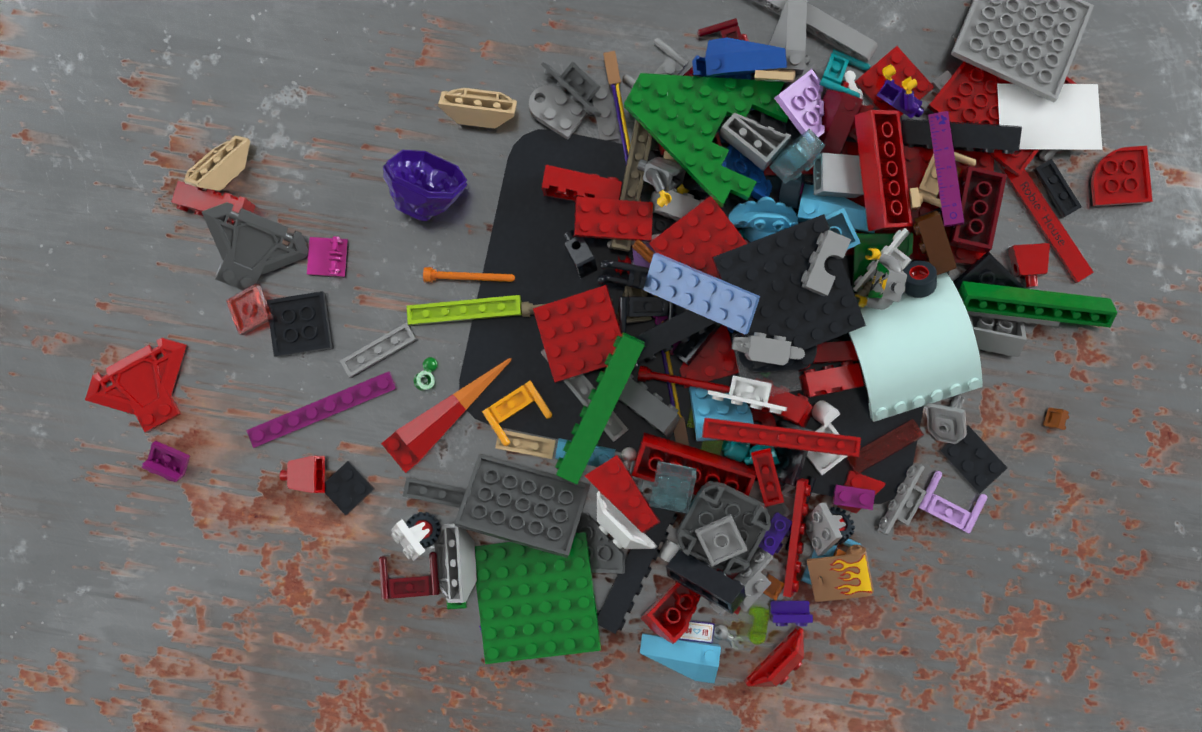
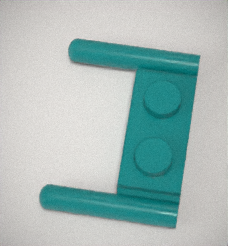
(835, 71)

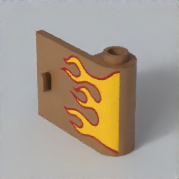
(842, 575)

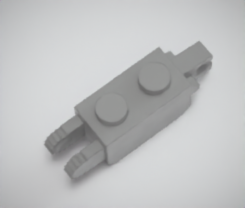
(767, 350)

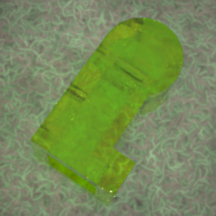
(759, 623)

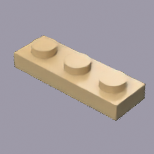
(528, 445)

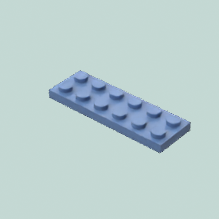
(701, 293)

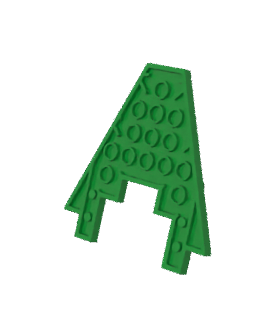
(686, 116)

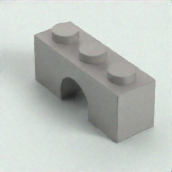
(817, 278)

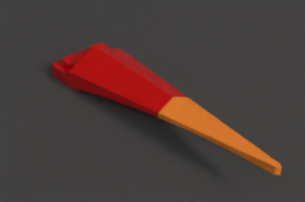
(421, 434)

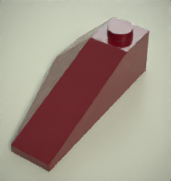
(838, 119)

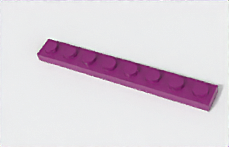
(321, 409)

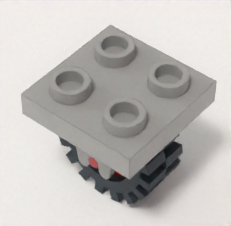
(828, 527)

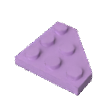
(804, 104)

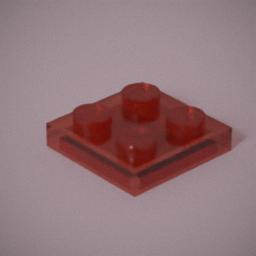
(249, 309)

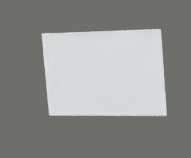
(1064, 124)

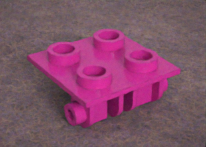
(327, 256)

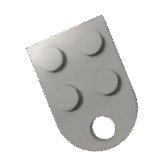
(557, 111)

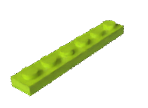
(464, 310)

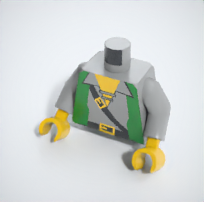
(887, 282)

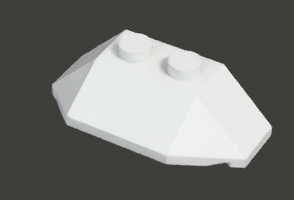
(620, 527)

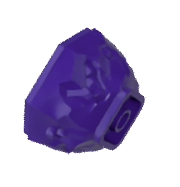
(422, 183)

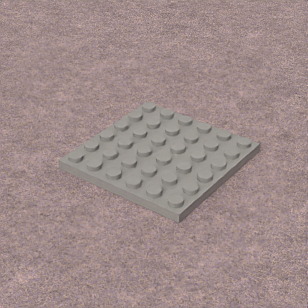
(1024, 40)

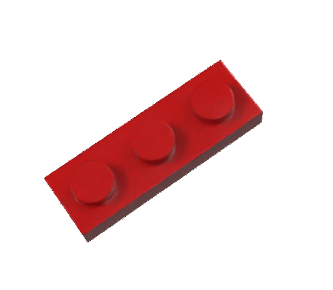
(767, 477)

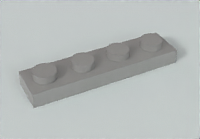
(378, 350)

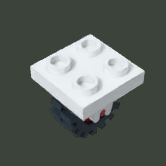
(416, 534)

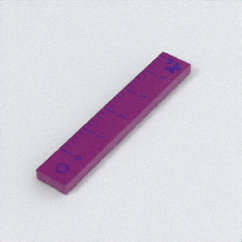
(946, 169)

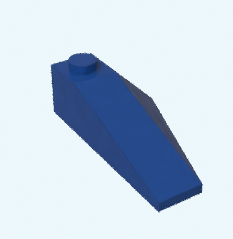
(738, 57)

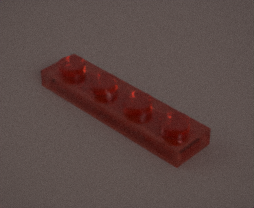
(885, 446)

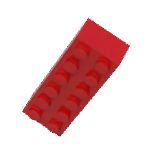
(883, 170)
(707, 464)

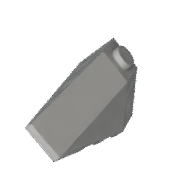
(791, 34)

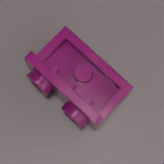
(166, 462)

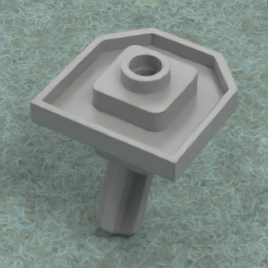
(947, 423)

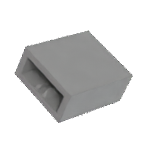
(837, 176)

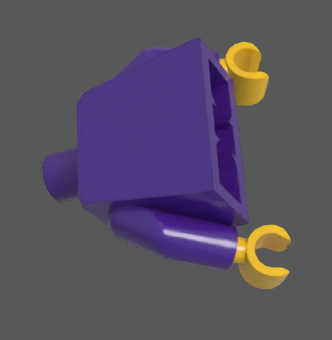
(898, 97)

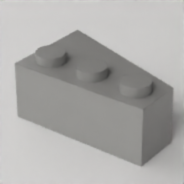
(753, 140)
(678, 207)

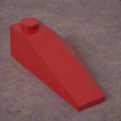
(672, 612)

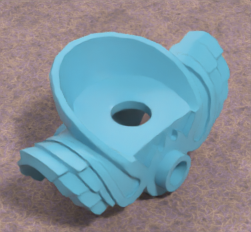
(762, 218)

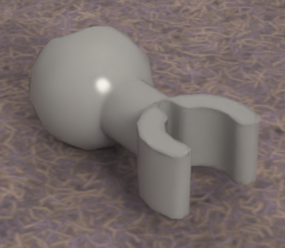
(723, 634)

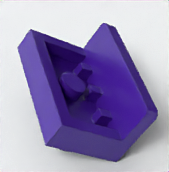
(778, 530)
(790, 612)

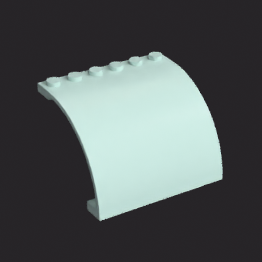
(917, 351)

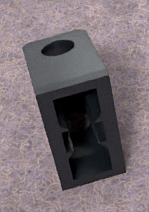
(580, 254)

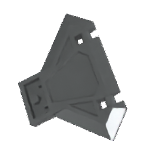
(250, 245)

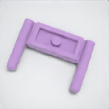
(948, 511)

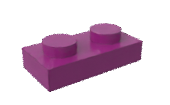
(853, 497)

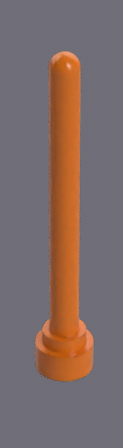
(431, 275)

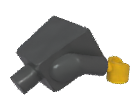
(663, 176)

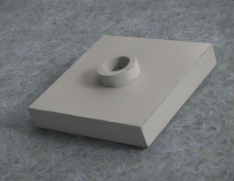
(721, 540)

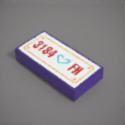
(699, 632)

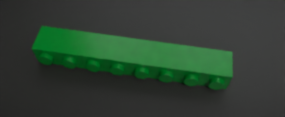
(1037, 304)
(599, 408)

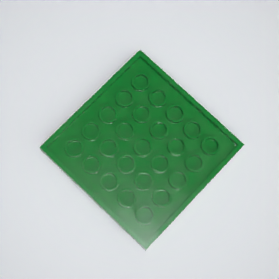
(535, 602)

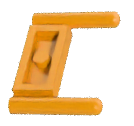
(512, 404)

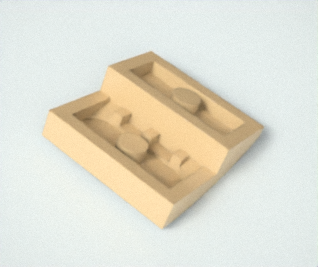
(776, 75)

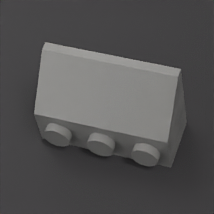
(999, 335)

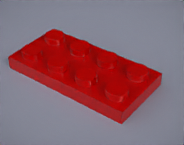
(613, 219)

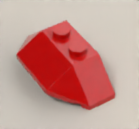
(779, 662)

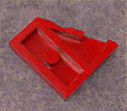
(863, 482)

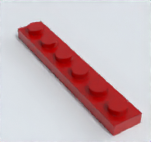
(797, 530)

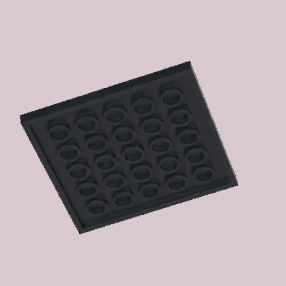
(786, 309)

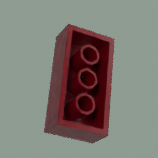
(981, 202)

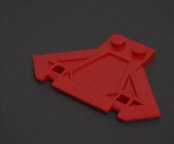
(142, 384)

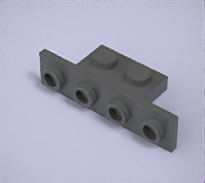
(577, 83)

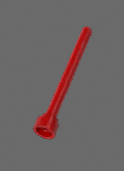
(647, 374)

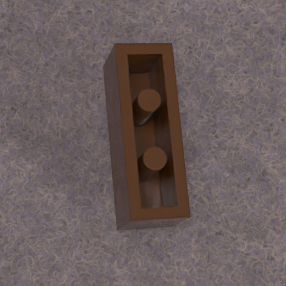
(934, 242)

